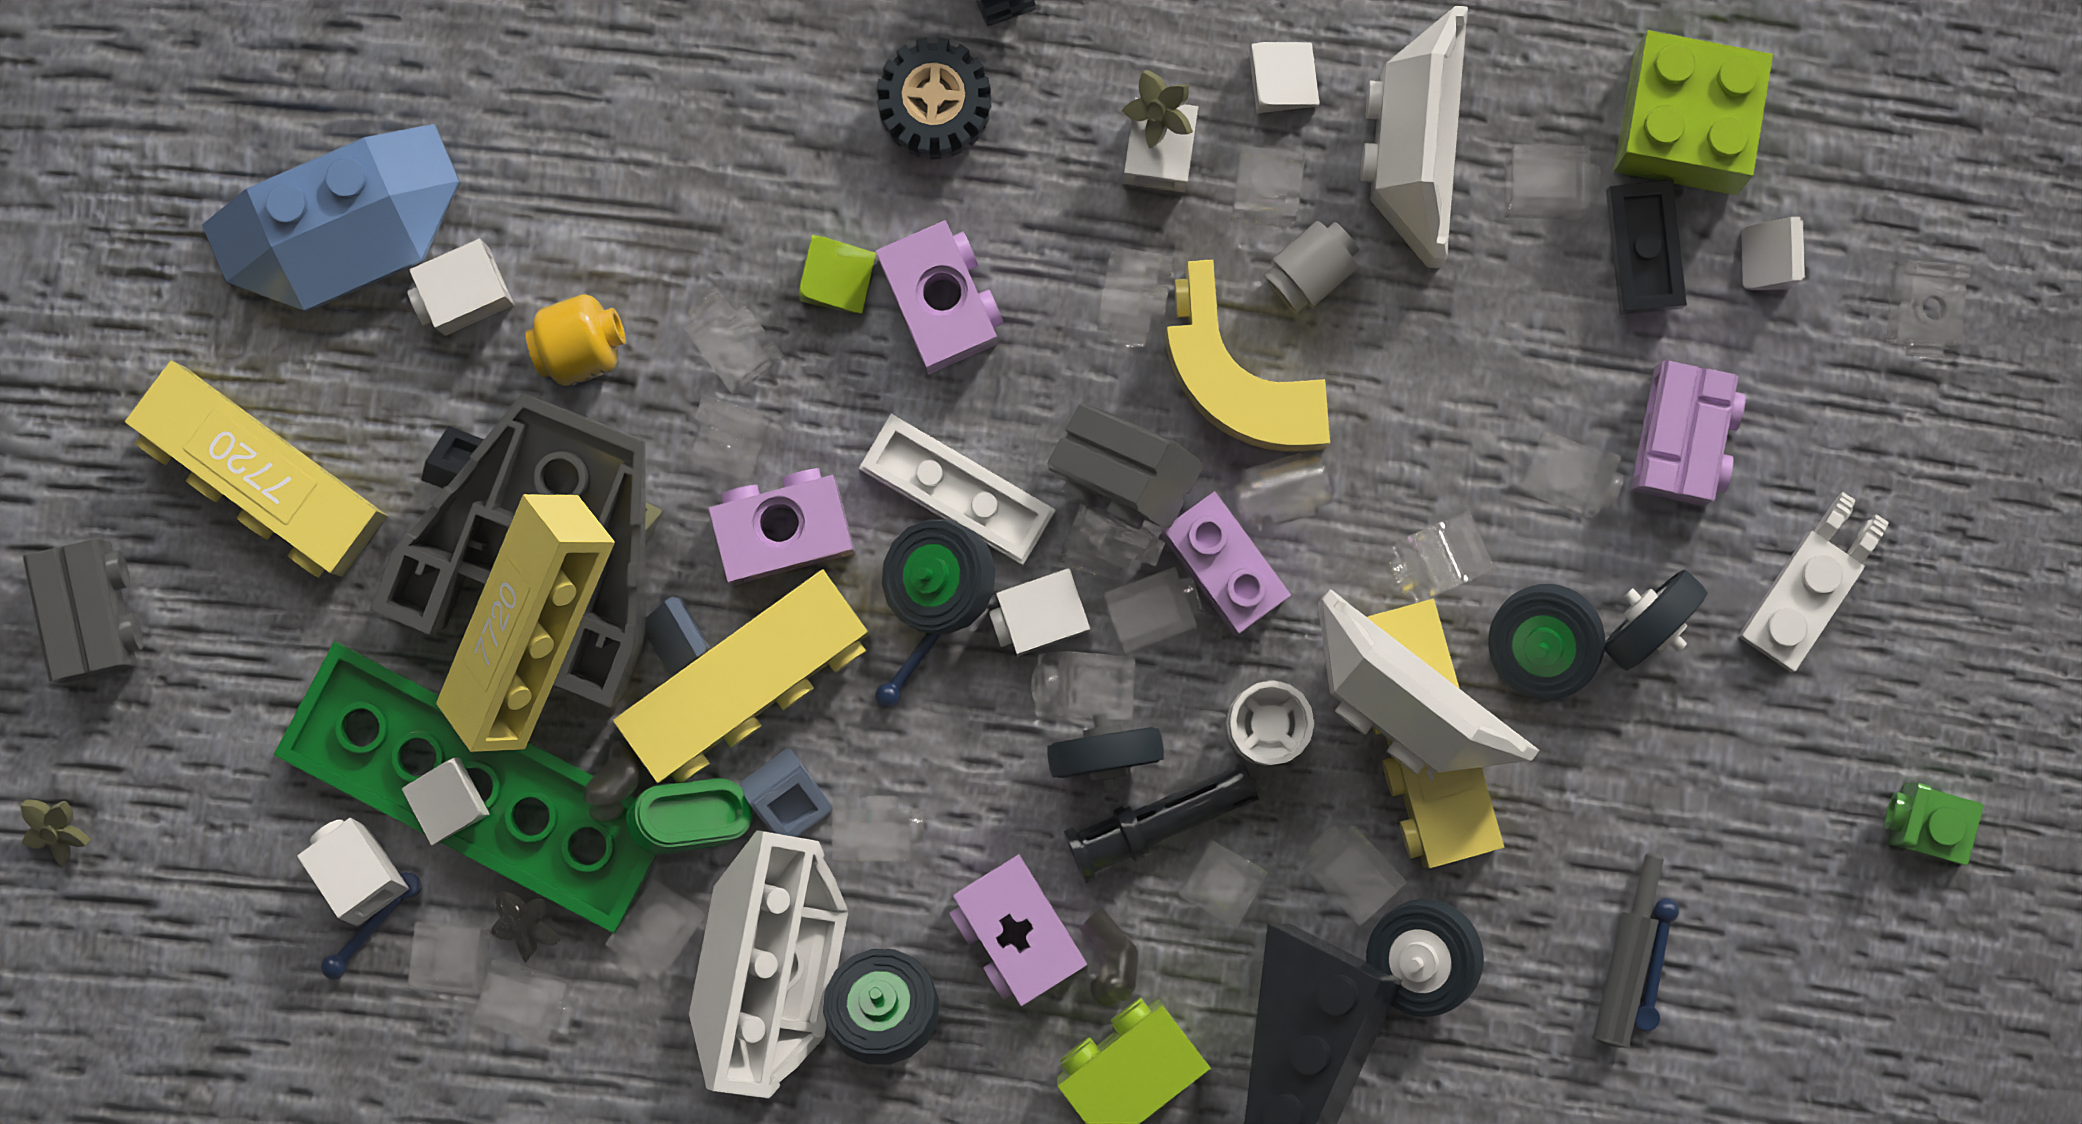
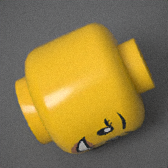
(575, 340)

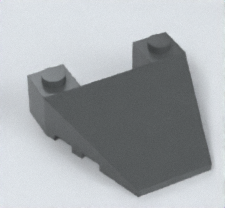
(535, 452)

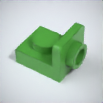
(1933, 823)

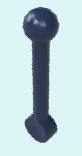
(888, 694)
(335, 965)
(1647, 1016)

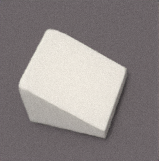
(1283, 76)
(1773, 254)
(445, 800)

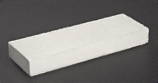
(957, 489)

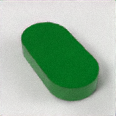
(689, 816)

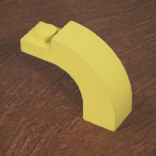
(1236, 402)

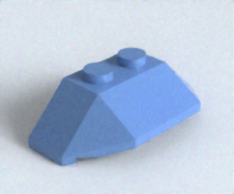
(337, 219)

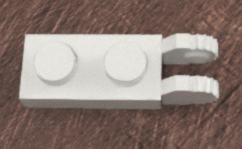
(1810, 588)

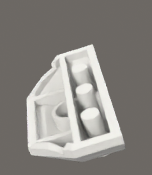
(1418, 136)
(1408, 700)
(766, 964)

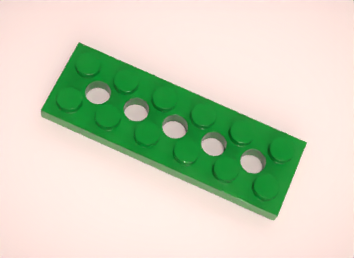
(375, 775)

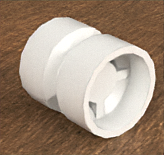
(1269, 723)

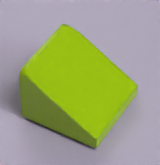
(836, 275)

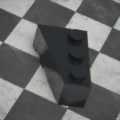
(1312, 1027)

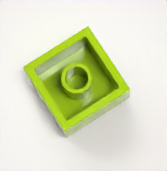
(1693, 112)
(1132, 1068)

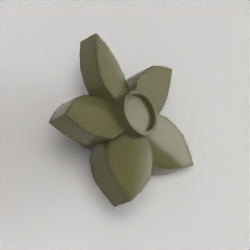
(1160, 107)
(51, 828)

